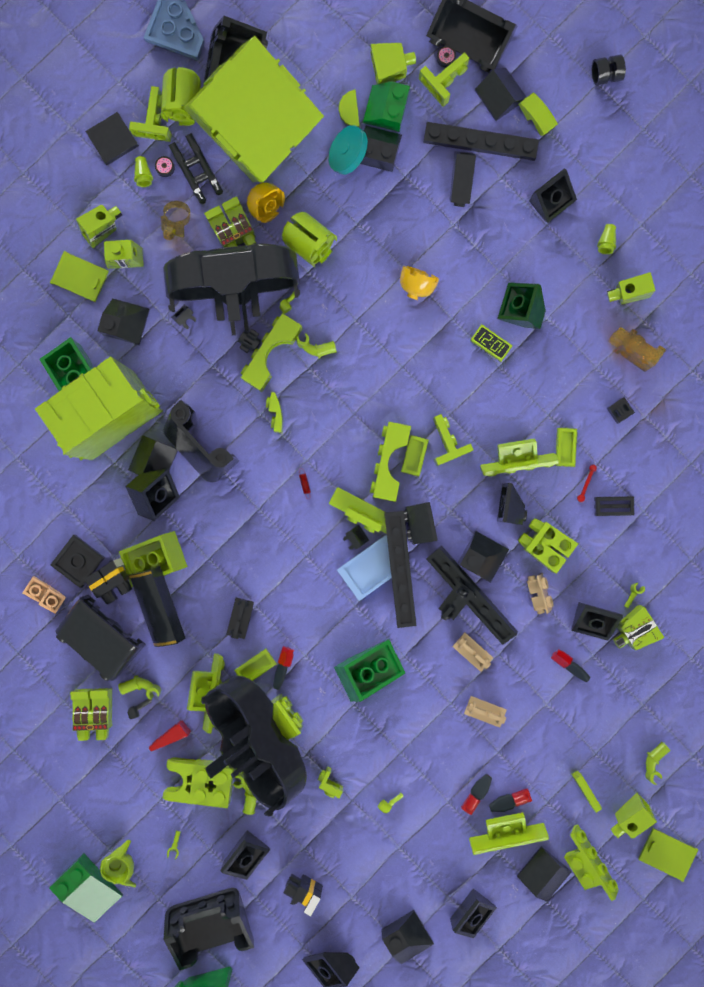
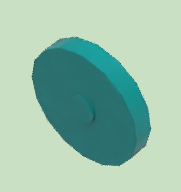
(348, 150)

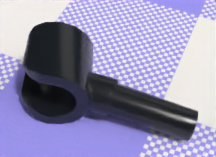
(133, 711)

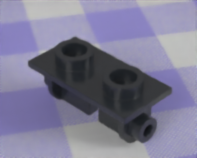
(455, 601)
(240, 618)

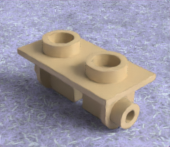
(543, 600)
(473, 652)
(485, 711)

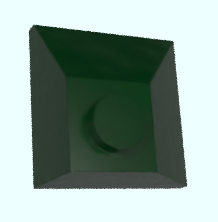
(523, 305)

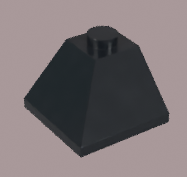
(123, 321)
(511, 506)
(483, 556)
(406, 937)
(332, 968)

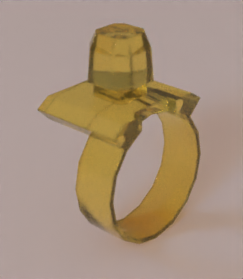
(171, 228)

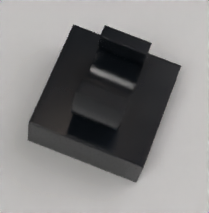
(182, 315)
(620, 410)
(356, 537)

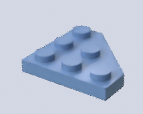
(175, 29)

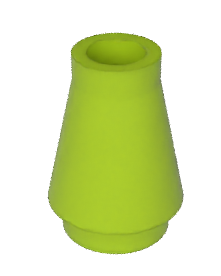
(142, 173)
(607, 241)

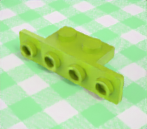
(518, 456)
(359, 510)
(201, 684)
(507, 833)
(588, 866)

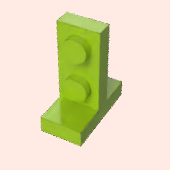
(438, 84)
(151, 128)
(449, 442)

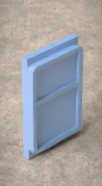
(367, 569)

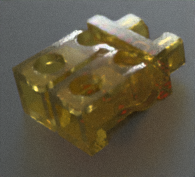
(635, 349)

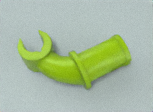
(317, 350)
(139, 683)
(653, 759)
(250, 800)

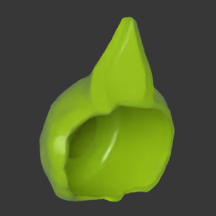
(118, 866)

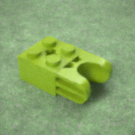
(196, 784)

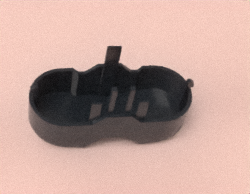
(231, 277)
(254, 743)

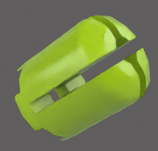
(178, 88)
(308, 238)

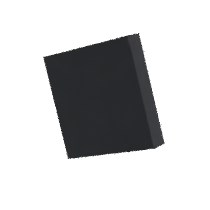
(112, 138)
(77, 561)

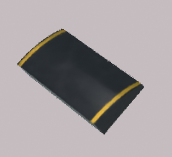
(157, 607)

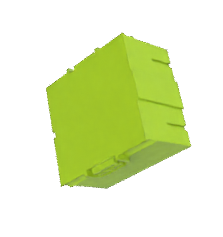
(254, 110)
(98, 410)

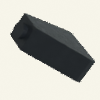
(462, 178)

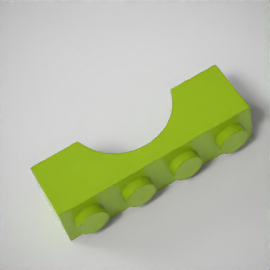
(283, 332)
(386, 486)

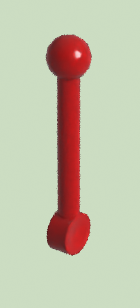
(581, 497)

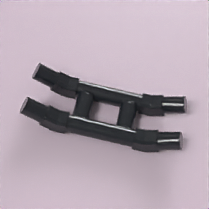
(198, 158)

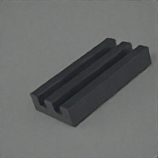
(597, 506)

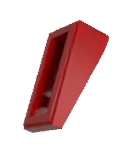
(174, 734)

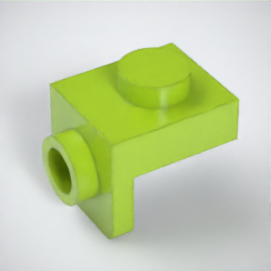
(330, 787)

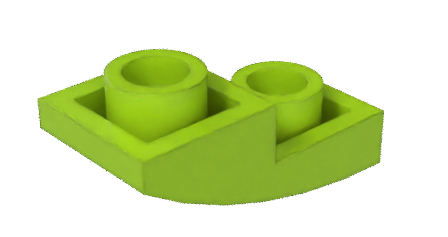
(538, 112)
(274, 407)

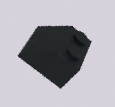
(381, 148)
(152, 493)
(420, 523)

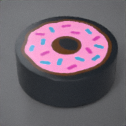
(446, 56)
(164, 166)

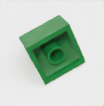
(387, 105)

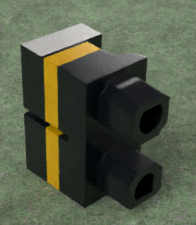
(108, 578)
(304, 891)

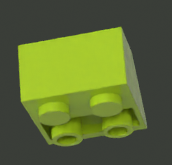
(285, 718)

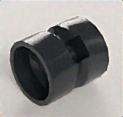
(611, 69)

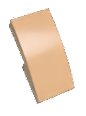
(44, 594)

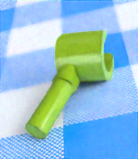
(284, 304)
(634, 592)
(385, 807)
(174, 845)

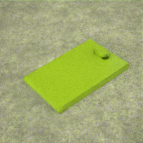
(79, 276)
(668, 854)

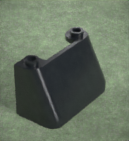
(471, 31)
(227, 39)
(209, 466)
(98, 639)
(206, 924)

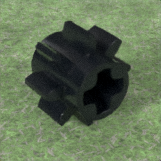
(249, 340)

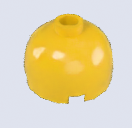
(264, 201)
(417, 282)

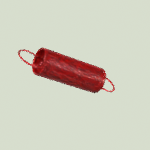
(304, 482)

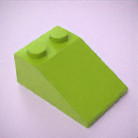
(155, 552)

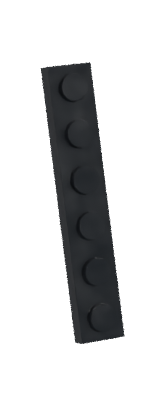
(481, 141)
(400, 569)
(479, 602)

